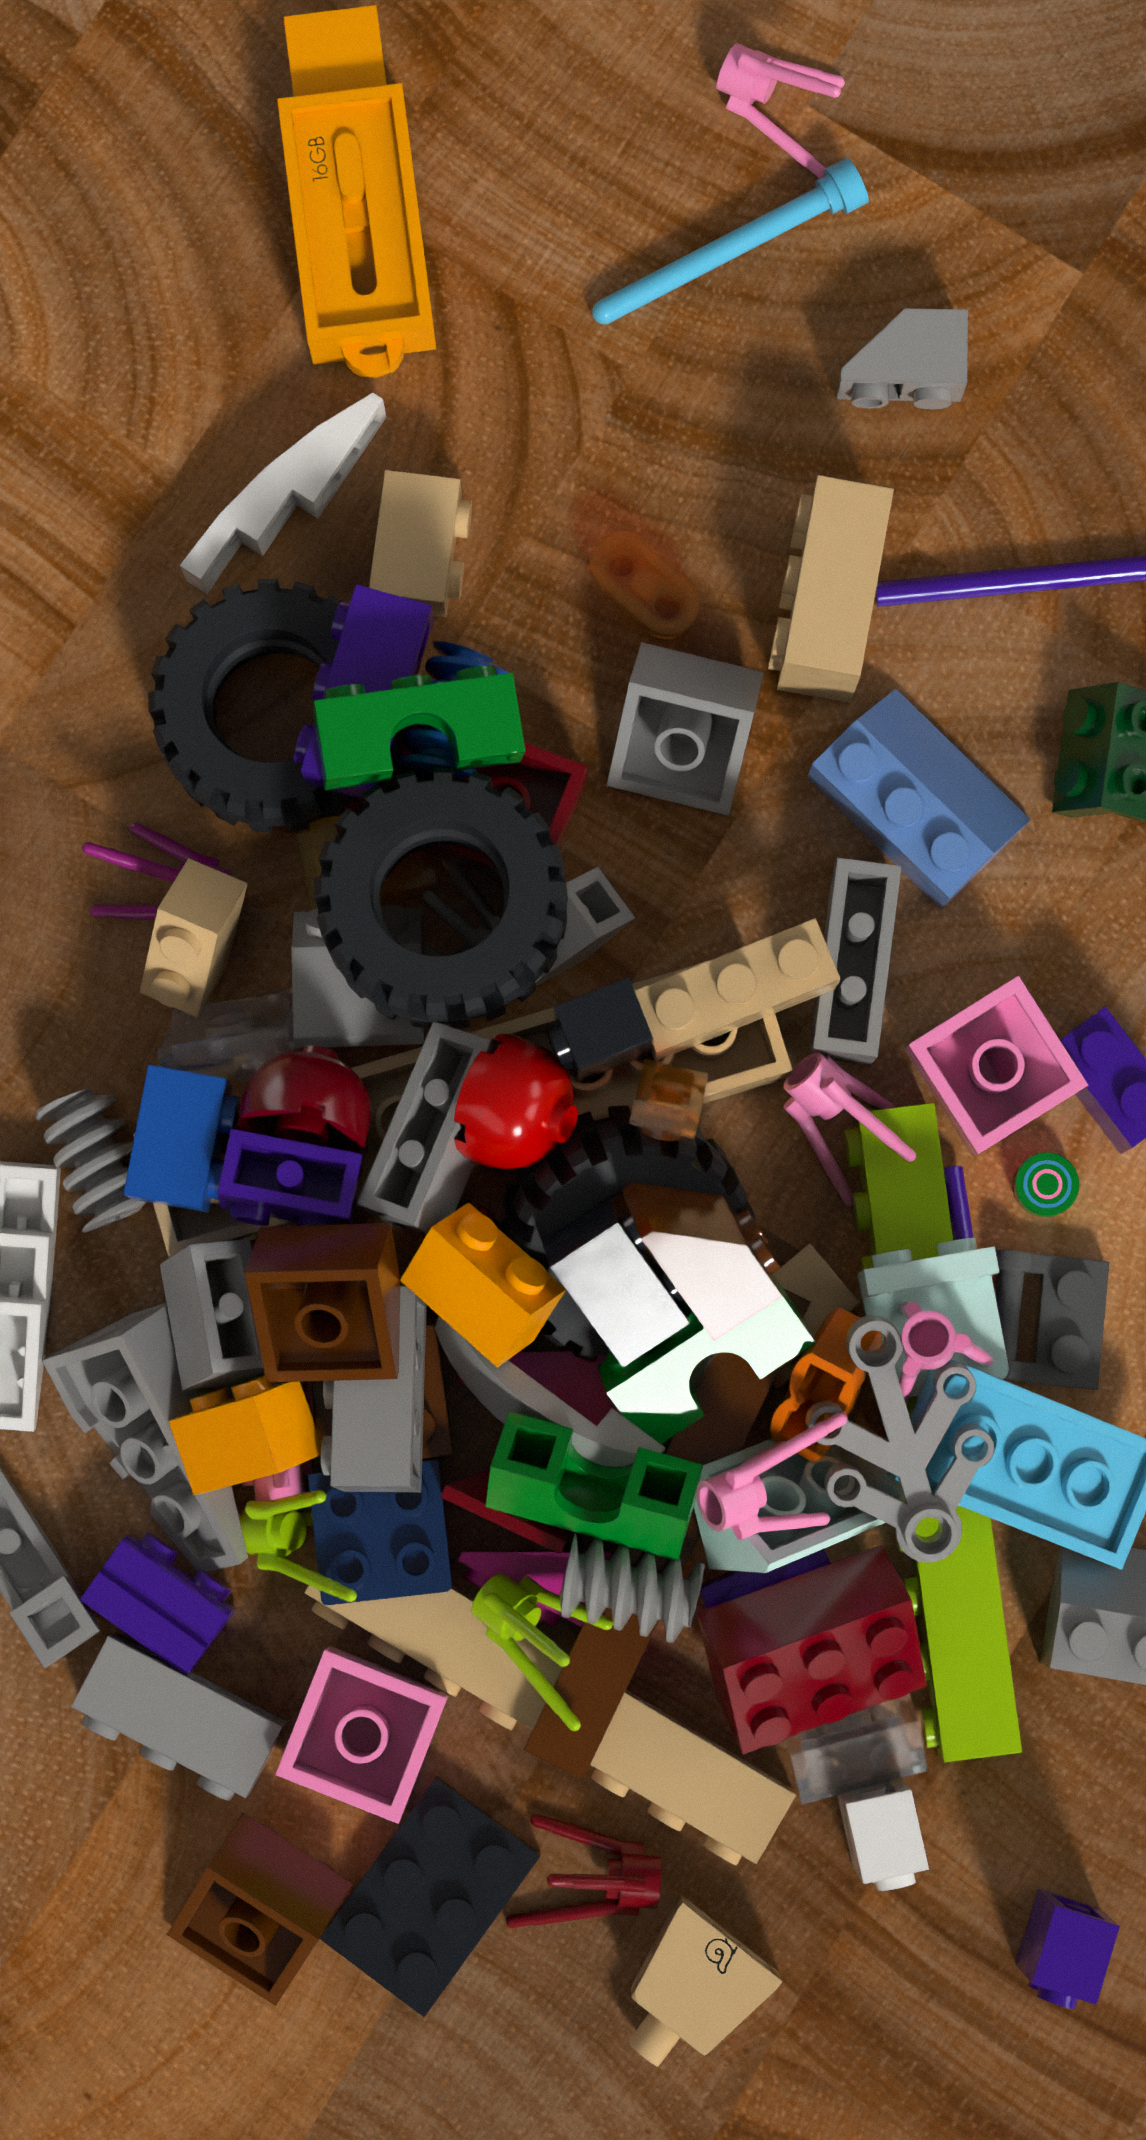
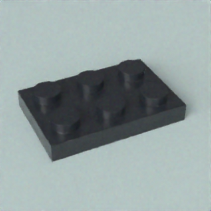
(430, 1896)

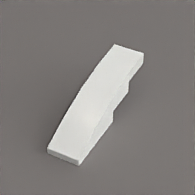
(299, 477)
(26, 1274)

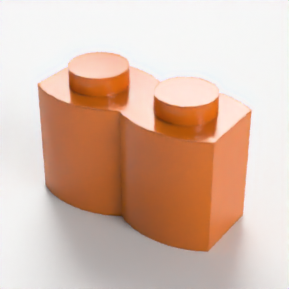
(822, 1374)

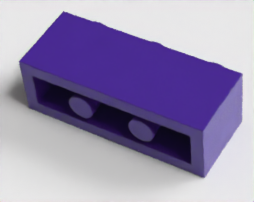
(378, 642)

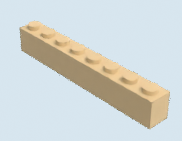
(641, 1750)

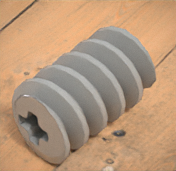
(93, 1155)
(630, 1589)

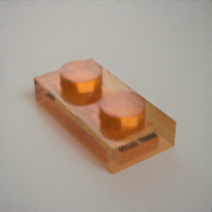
(668, 1101)

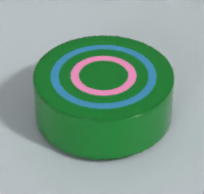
(1046, 1184)

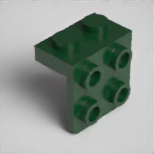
(1102, 753)

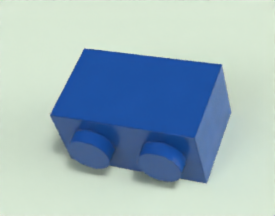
(180, 1138)

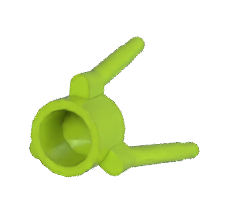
(276, 1530)
(512, 1614)

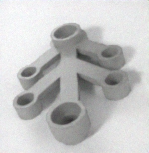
(906, 1450)

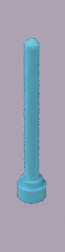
(837, 190)

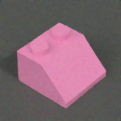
(995, 1066)

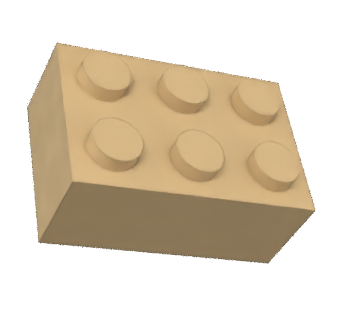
(830, 588)

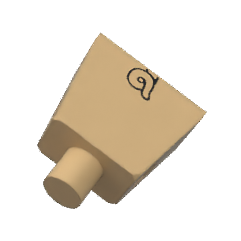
(696, 1984)

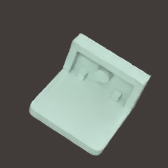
(952, 1284)

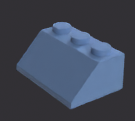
(917, 797)

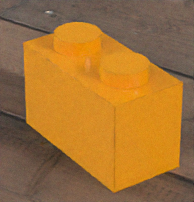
(482, 1284)
(245, 1435)

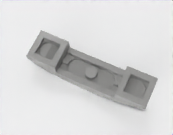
(510, 1389)
(38, 1583)

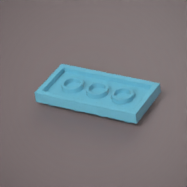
(1049, 1469)

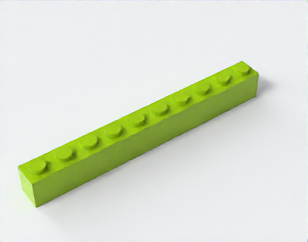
(960, 1595)

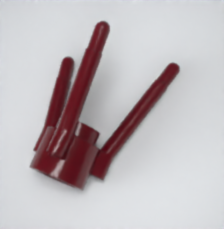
(630, 1879)

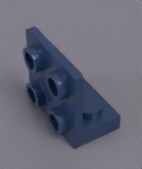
(383, 1540)

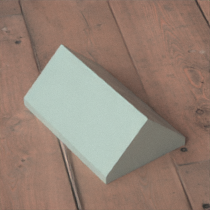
(793, 1488)

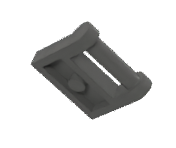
(1066, 1322)

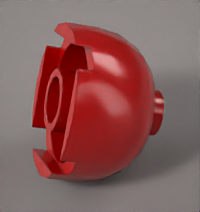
(515, 1105)

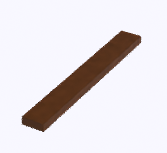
(607, 1659)

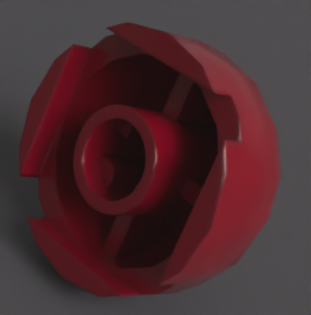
(308, 1101)

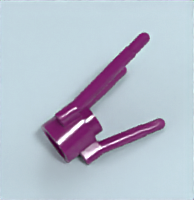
(145, 866)

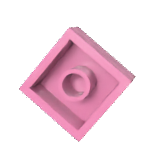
(362, 1734)

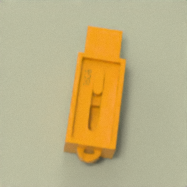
(353, 196)

